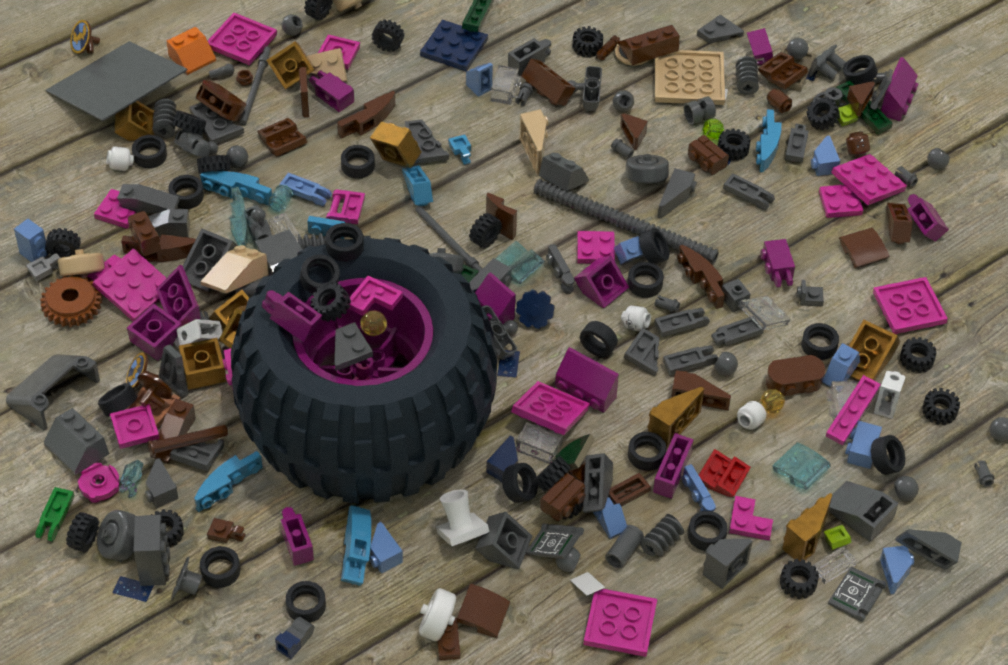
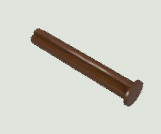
(187, 439)

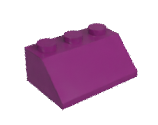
(900, 91)
(178, 297)
(587, 380)

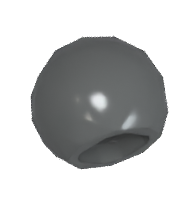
(292, 24)
(797, 48)
(623, 101)
(238, 156)
(938, 159)
(726, 364)
(999, 429)
(906, 488)
(570, 562)

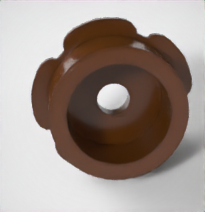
(244, 77)

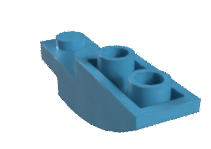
(768, 141)
(224, 181)
(220, 481)
(357, 545)

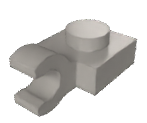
(41, 268)

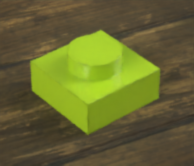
(847, 115)
(837, 537)

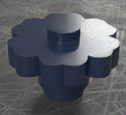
(535, 309)

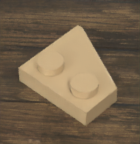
(329, 61)

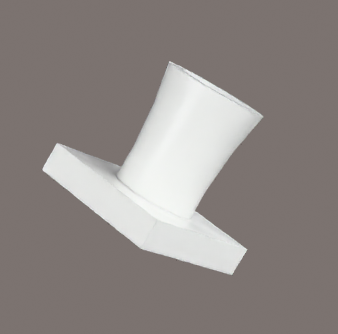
(462, 523)

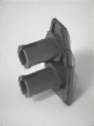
(820, 64)

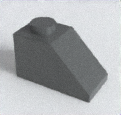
(160, 486)

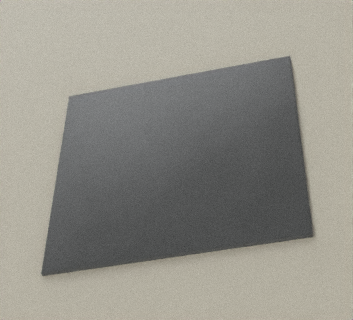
(116, 80)

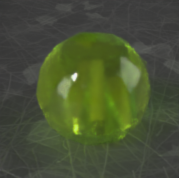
(713, 128)

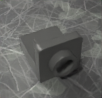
(810, 295)

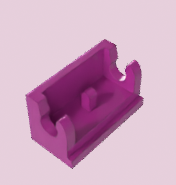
(760, 45)

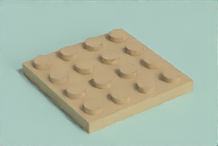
(690, 76)

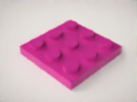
(241, 38)
(868, 179)
(131, 284)
(910, 305)
(550, 408)
(620, 622)

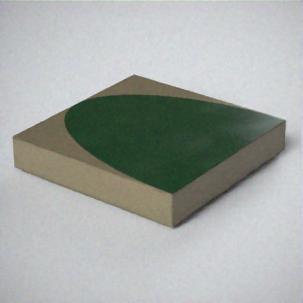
(575, 450)

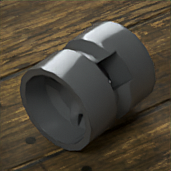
(700, 109)

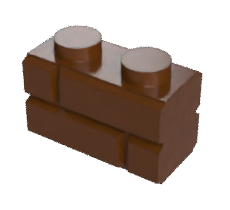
(707, 155)
(144, 233)
(563, 497)

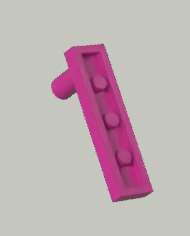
(853, 410)

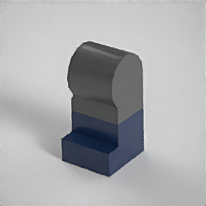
(294, 637)

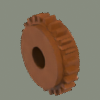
(71, 301)

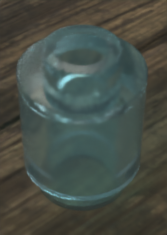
(280, 198)

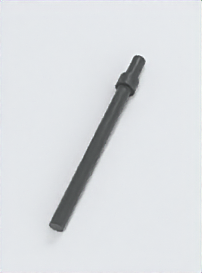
(255, 85)
(470, 261)

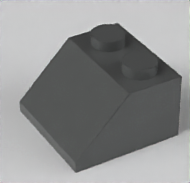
(562, 172)
(505, 542)
(726, 560)

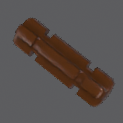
(607, 48)

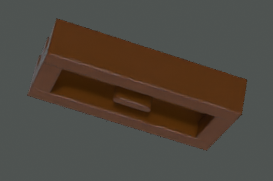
(630, 493)

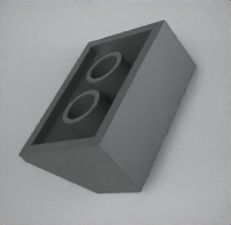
(75, 441)

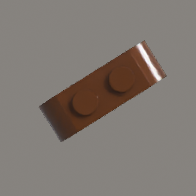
(220, 100)
(796, 375)

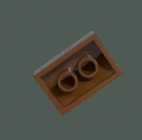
(650, 44)

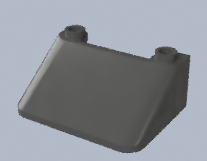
(29, 396)

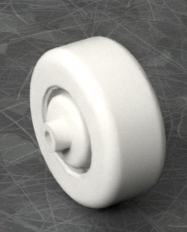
(437, 614)

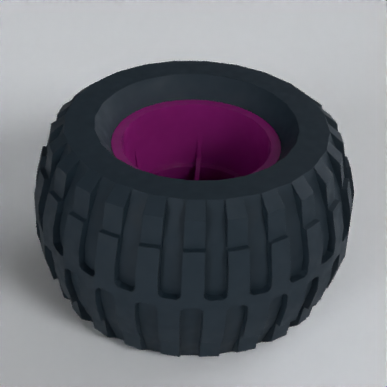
(369, 424)

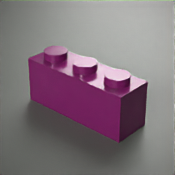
(673, 465)

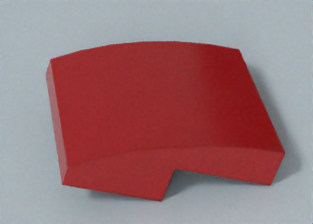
(723, 473)

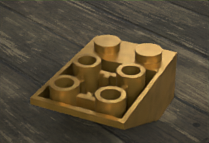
(804, 532)

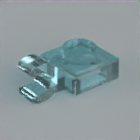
(130, 475)

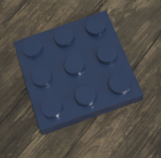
(453, 45)

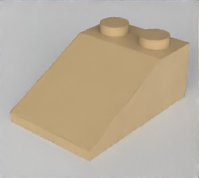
(534, 136)
(236, 269)

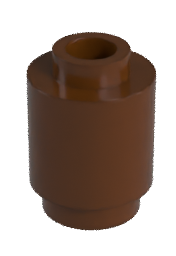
(779, 100)

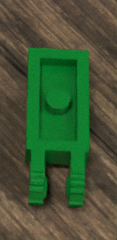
(54, 512)

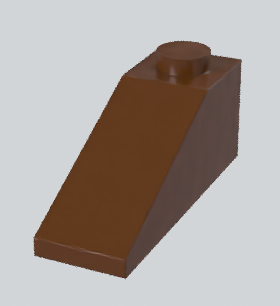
(899, 223)
(712, 396)
(176, 422)

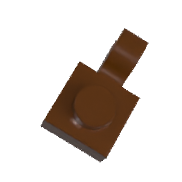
(223, 530)

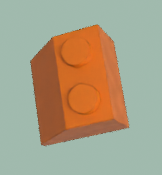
(190, 50)

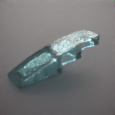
(238, 221)

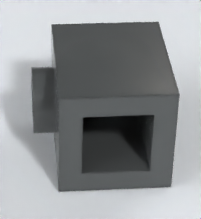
(734, 294)

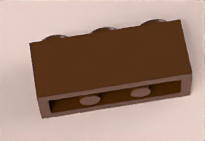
(548, 82)

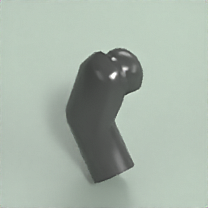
(226, 70)

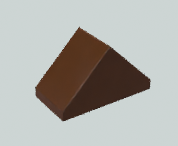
(859, 96)
(634, 129)

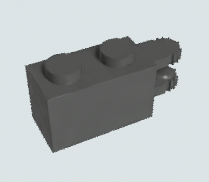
(532, 49)

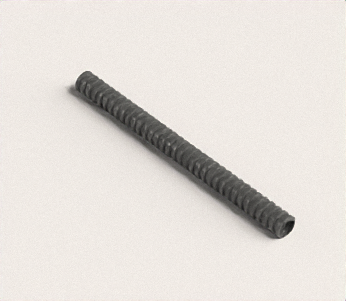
(618, 218)

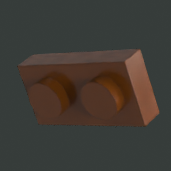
(449, 643)

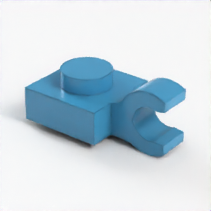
(461, 146)

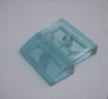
(521, 261)
(801, 465)

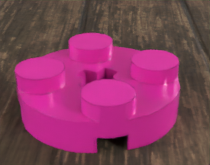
(102, 491)

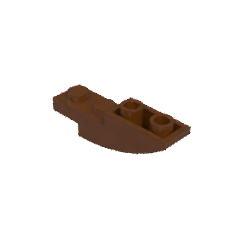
(369, 118)
(171, 248)
(702, 272)

